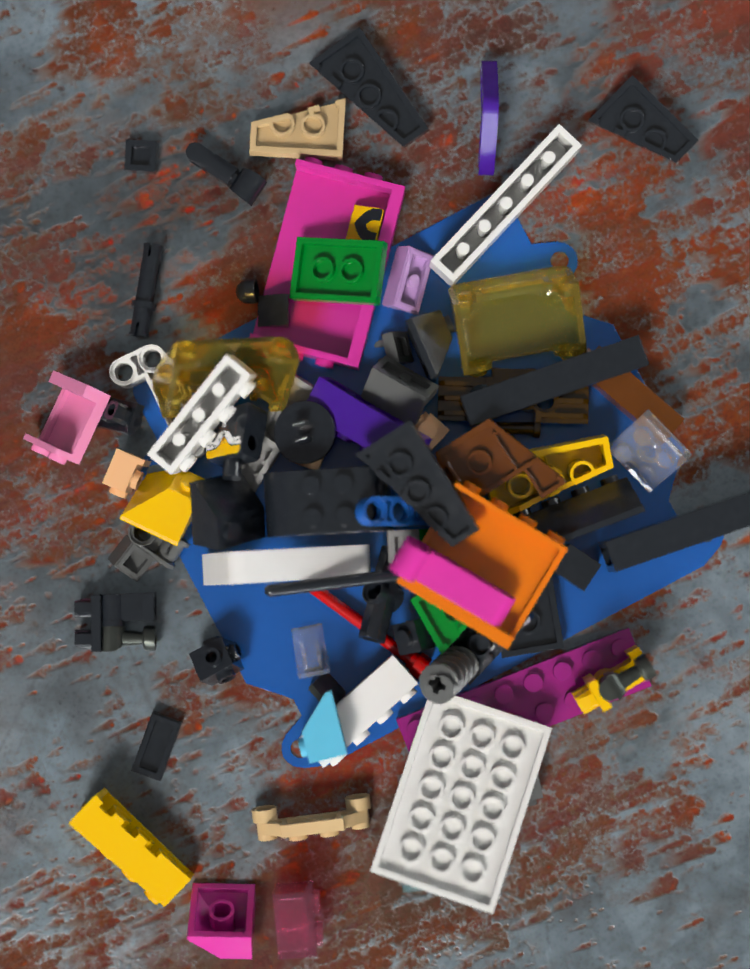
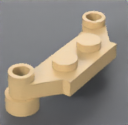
(325, 824)

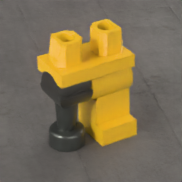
(614, 682)

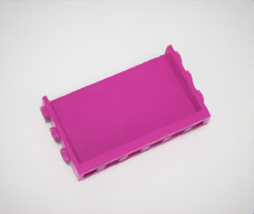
(322, 208)

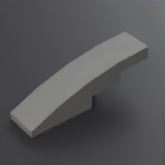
(254, 471)

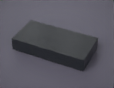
(156, 746)

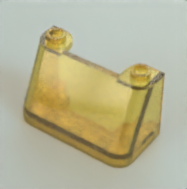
(517, 317)
(192, 361)

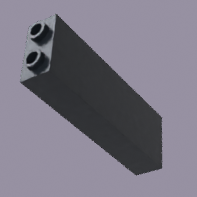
(676, 532)

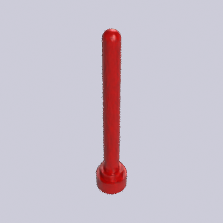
(414, 662)

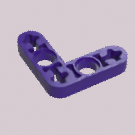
(489, 117)

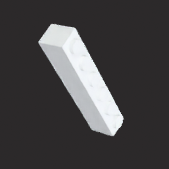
(505, 205)

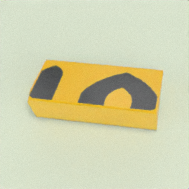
(365, 223)

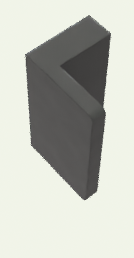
(398, 390)

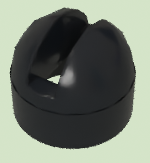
(248, 291)

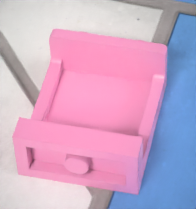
(70, 421)

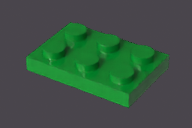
(338, 271)

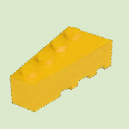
(572, 459)
(131, 847)

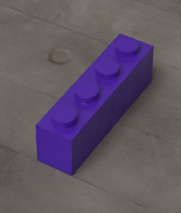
(354, 416)

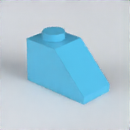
(323, 732)

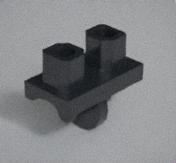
(121, 416)

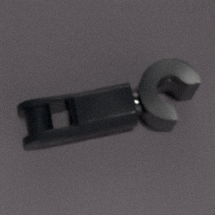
(245, 184)

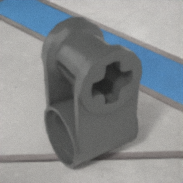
(158, 547)

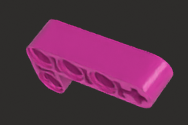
(452, 581)

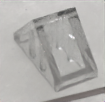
(310, 651)

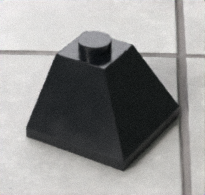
(431, 340)

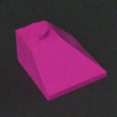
(223, 919)

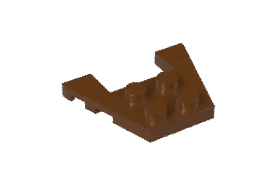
(493, 456)

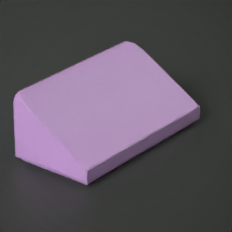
(407, 279)

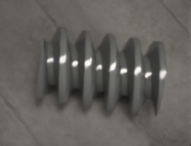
(448, 674)

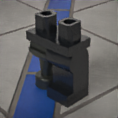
(108, 620)

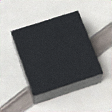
(141, 156)

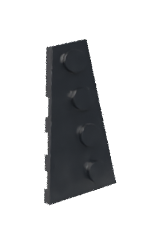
(365, 80)
(415, 474)

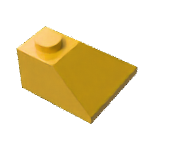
(162, 505)

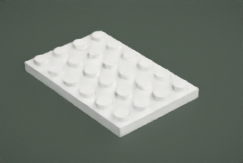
(461, 801)

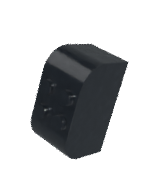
(320, 501)

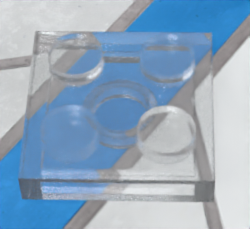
(649, 451)

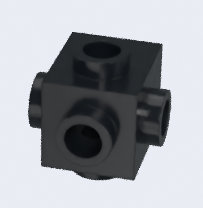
(217, 660)

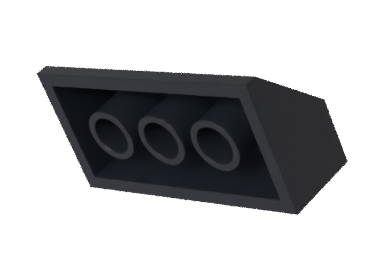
(587, 509)

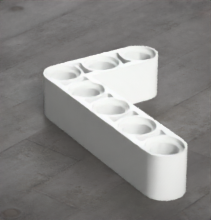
(284, 564)

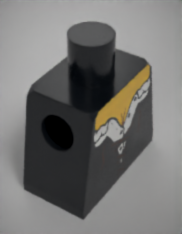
(238, 440)

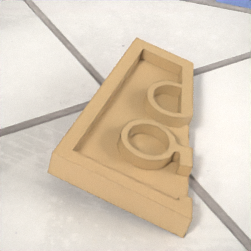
(303, 134)

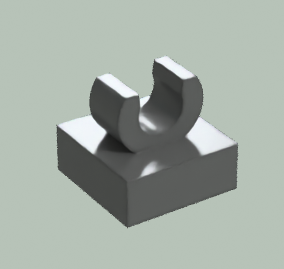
(396, 346)

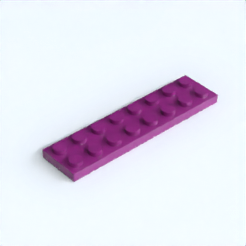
(544, 688)

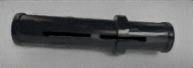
(146, 289)

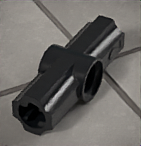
(381, 602)

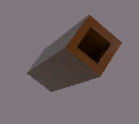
(635, 398)

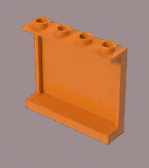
(503, 552)

